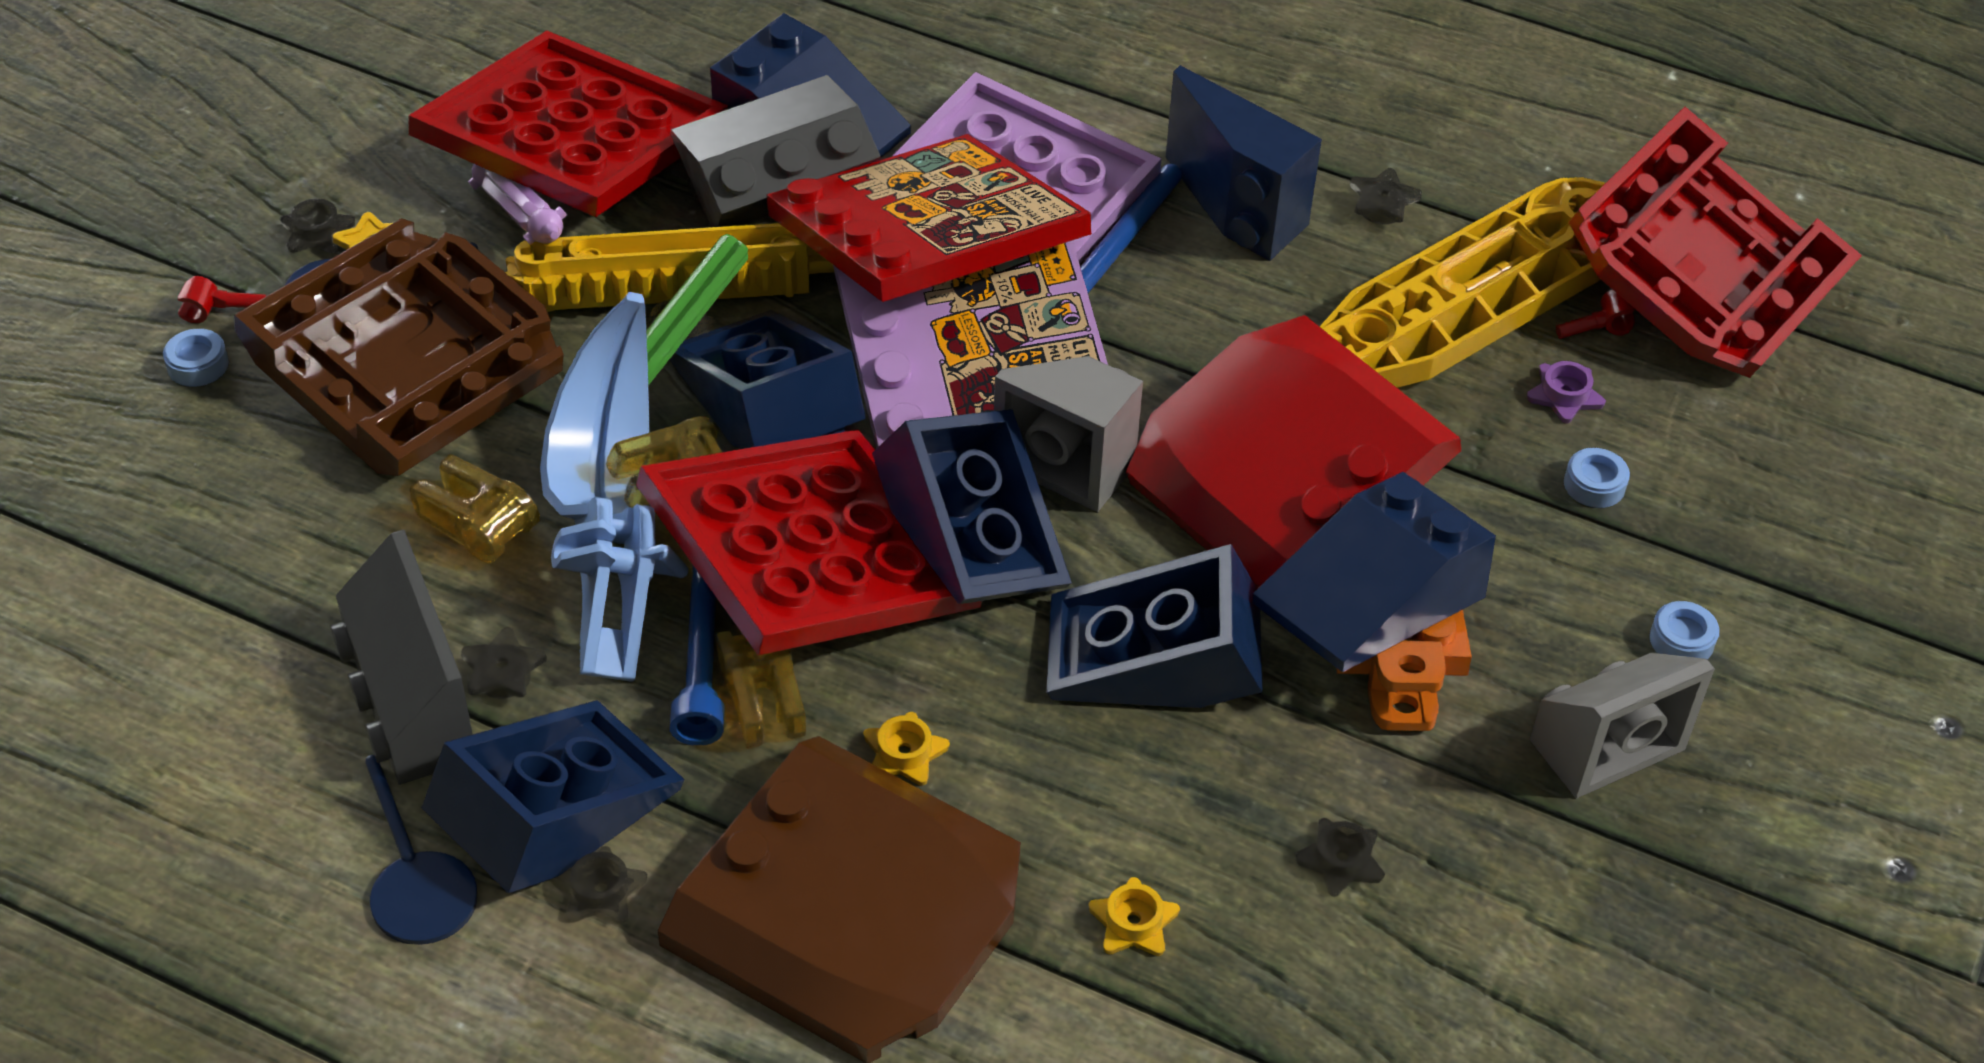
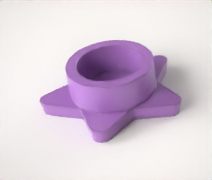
(1567, 376)

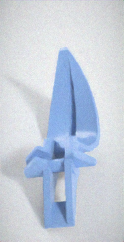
(595, 407)

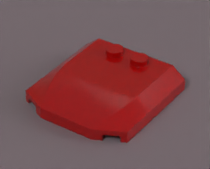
(1707, 249)
(1280, 443)

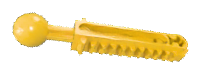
(605, 267)

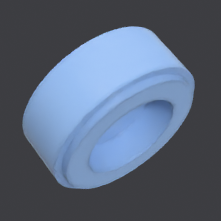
(195, 357)
(1596, 477)
(1684, 630)

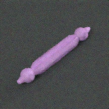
(521, 205)

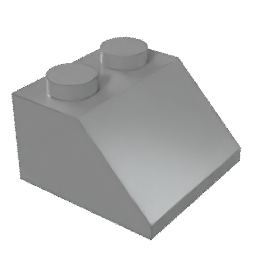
(1075, 424)
(1620, 719)

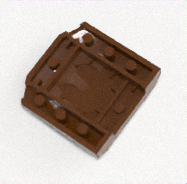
(402, 343)
(847, 901)

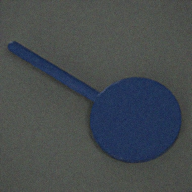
(422, 893)

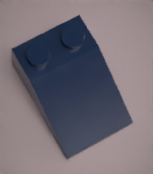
(793, 54)
(1242, 163)
(771, 380)
(972, 505)
(1379, 572)
(1159, 635)
(545, 791)

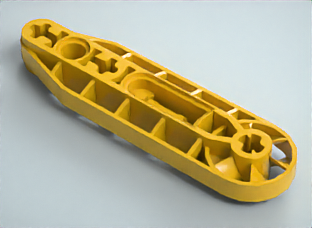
(1469, 286)

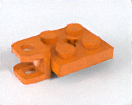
(1415, 673)

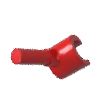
(201, 295)
(1615, 316)

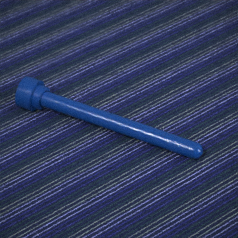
(1129, 225)
(697, 710)

